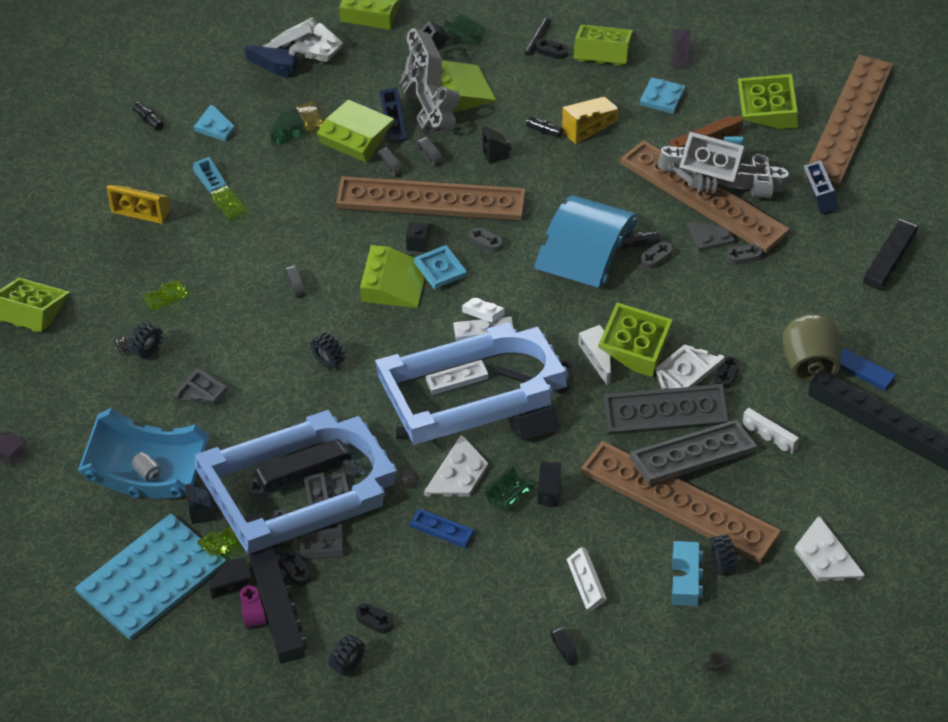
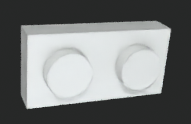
(483, 310)

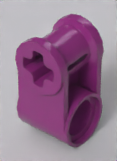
(251, 607)

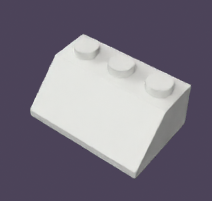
(712, 157)

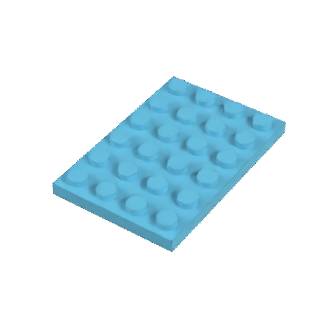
(149, 577)

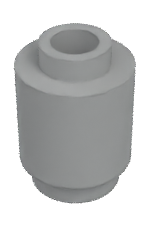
(146, 467)

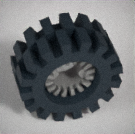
(145, 339)
(327, 350)
(723, 554)
(346, 654)

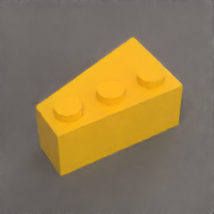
(588, 118)

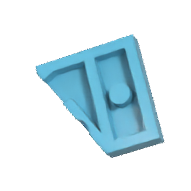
(214, 124)

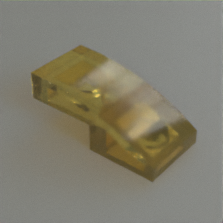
(309, 115)

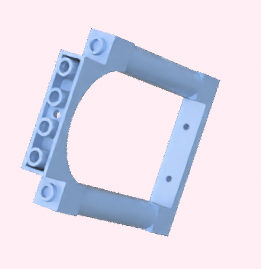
(497, 340)
(317, 429)

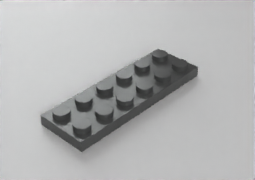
(665, 409)
(692, 452)

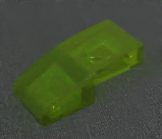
(228, 202)
(167, 294)
(219, 542)

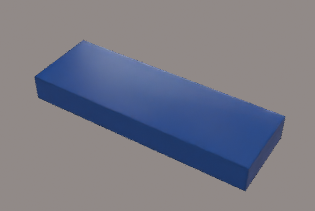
(866, 370)
(442, 528)

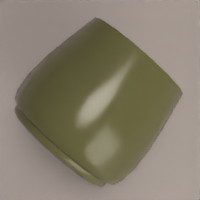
(812, 345)

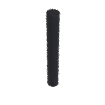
(537, 36)
(512, 374)

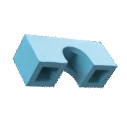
(686, 588)

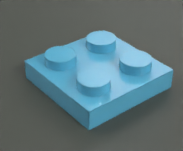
(662, 95)
(440, 266)

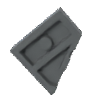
(709, 236)
(200, 389)

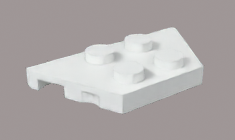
(294, 33)
(318, 44)
(687, 367)
(458, 472)
(826, 555)

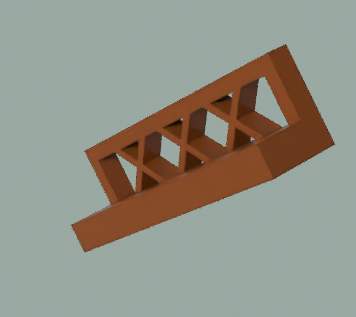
(723, 128)

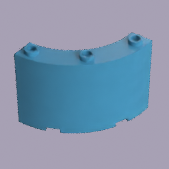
(584, 240)
(116, 443)

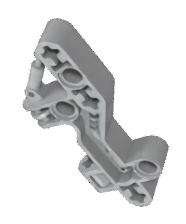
(423, 80)
(757, 177)

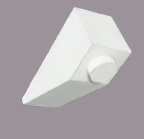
(600, 360)

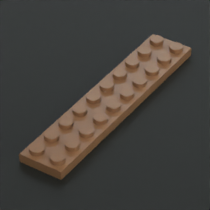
(851, 117)
(431, 198)
(720, 207)
(682, 503)

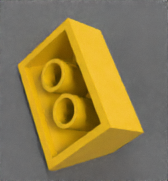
(138, 203)

